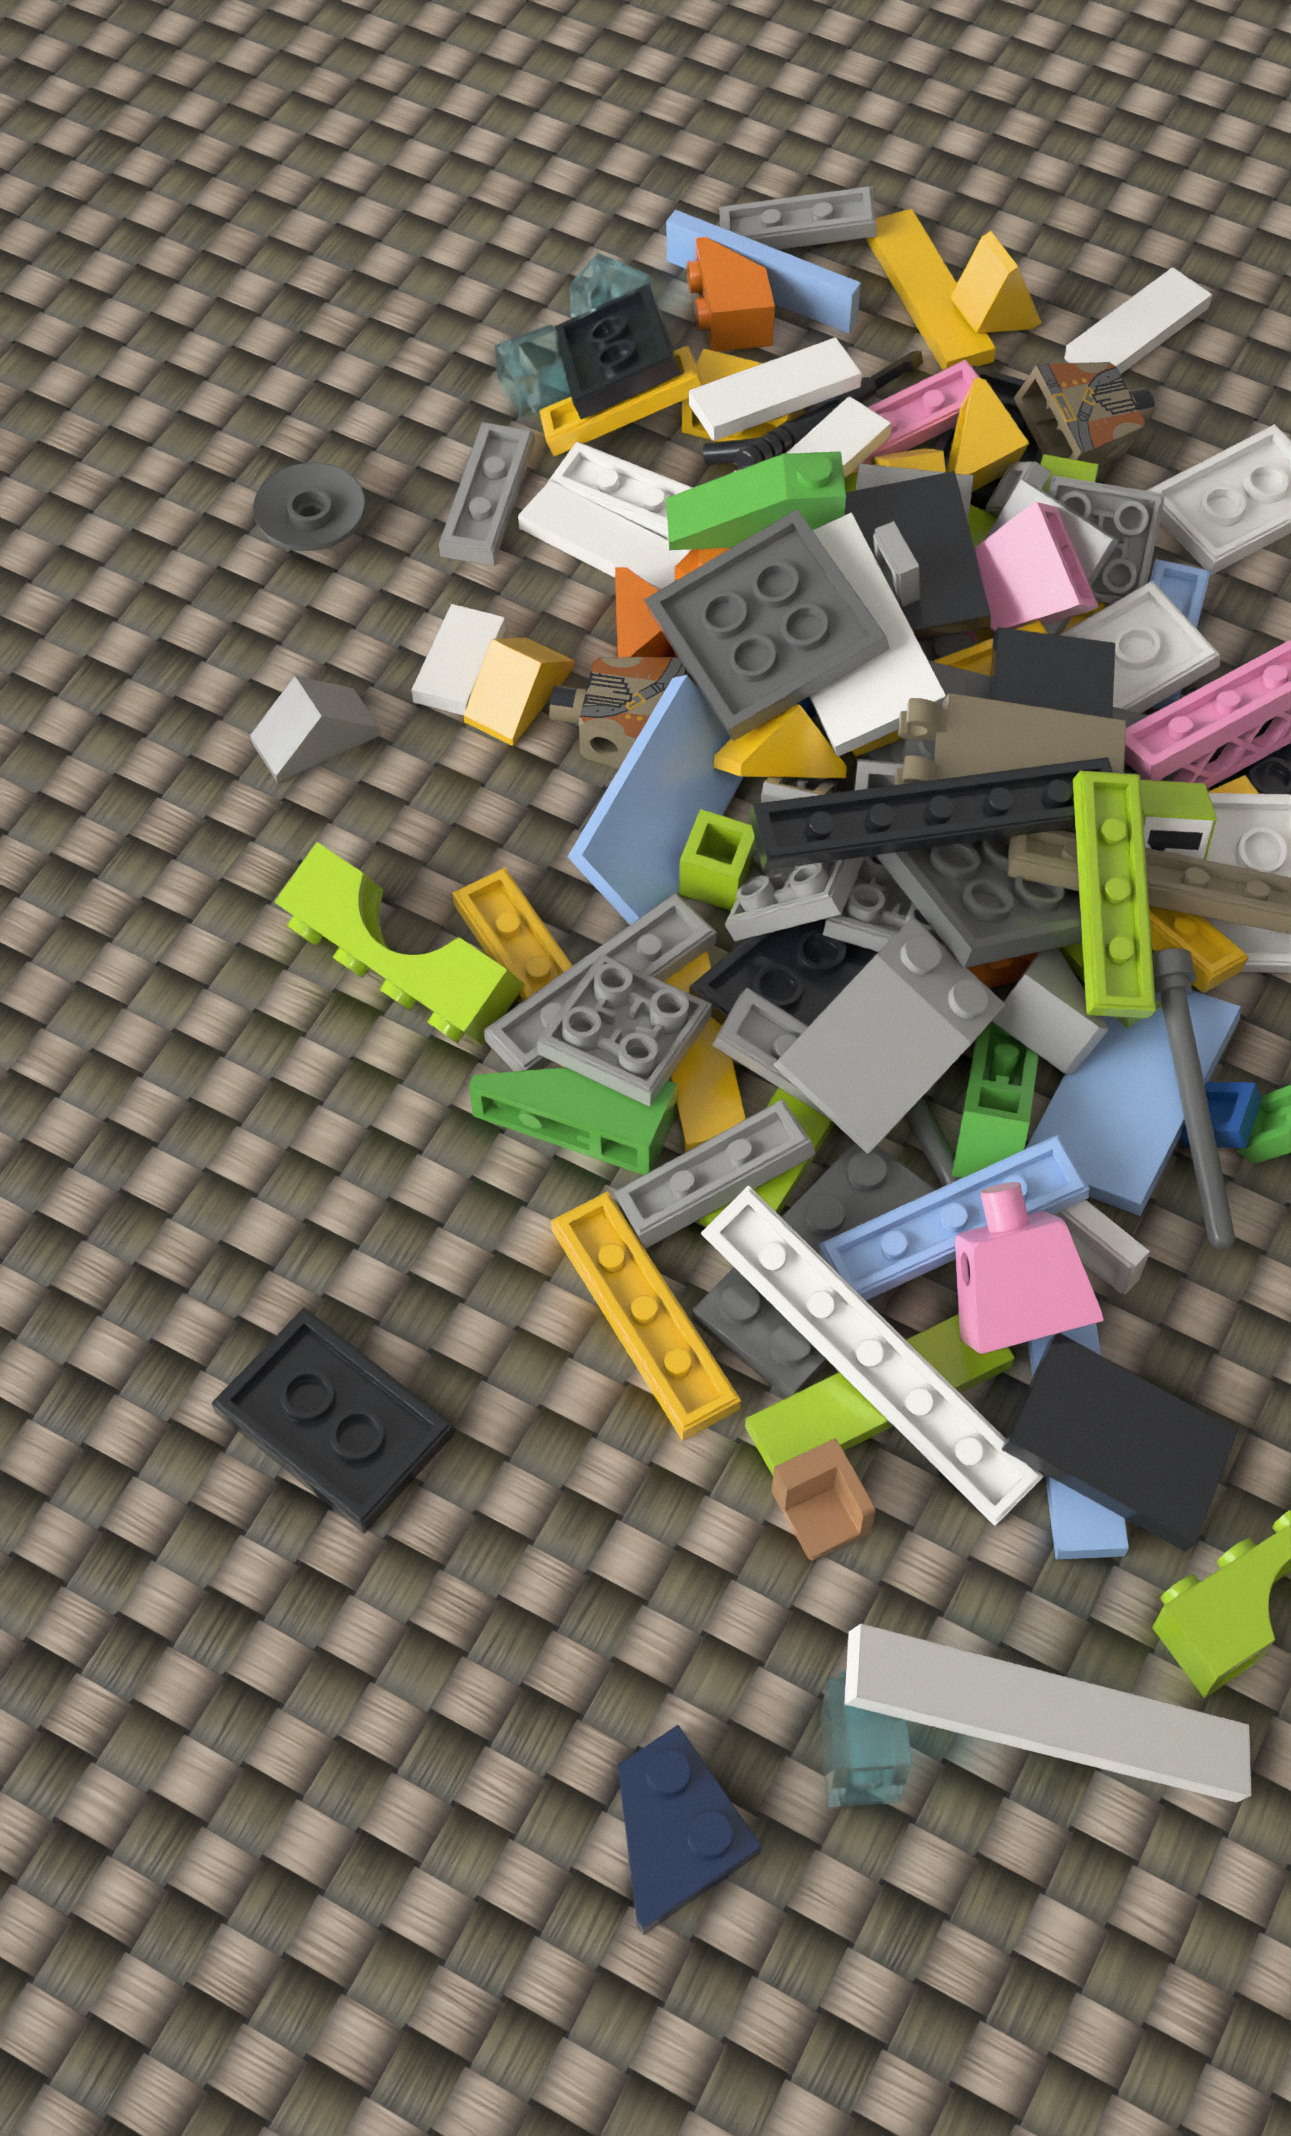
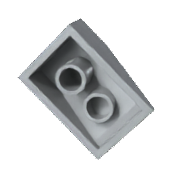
(889, 1035)

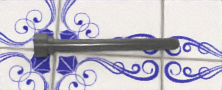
(1172, 983)

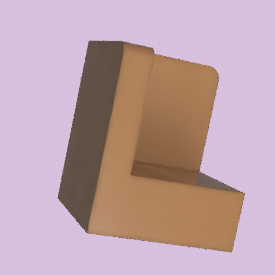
(823, 1499)

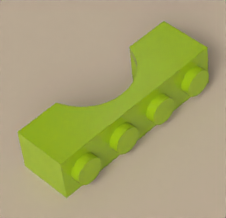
(344, 905)
(1224, 1621)

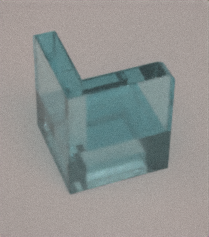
(603, 281)
(531, 371)

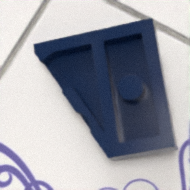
(677, 1828)

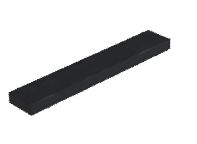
(917, 814)

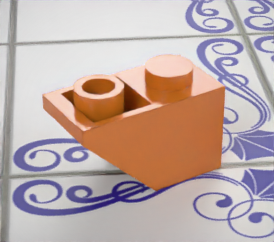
(733, 298)

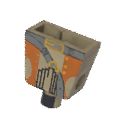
(1083, 411)
(615, 703)

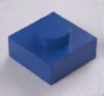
(1232, 1112)

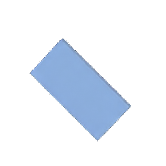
(653, 801)
(1125, 1105)

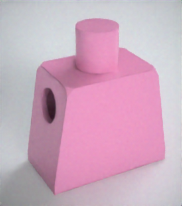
(1033, 571)
(1019, 1275)

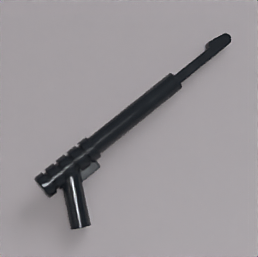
(781, 439)

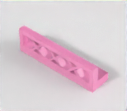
(1217, 714)

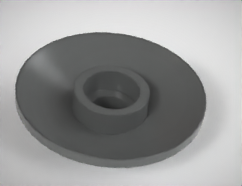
(309, 506)

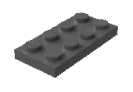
(844, 1197)

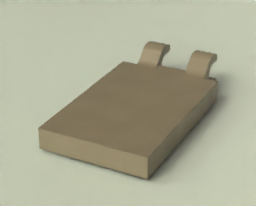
(998, 736)

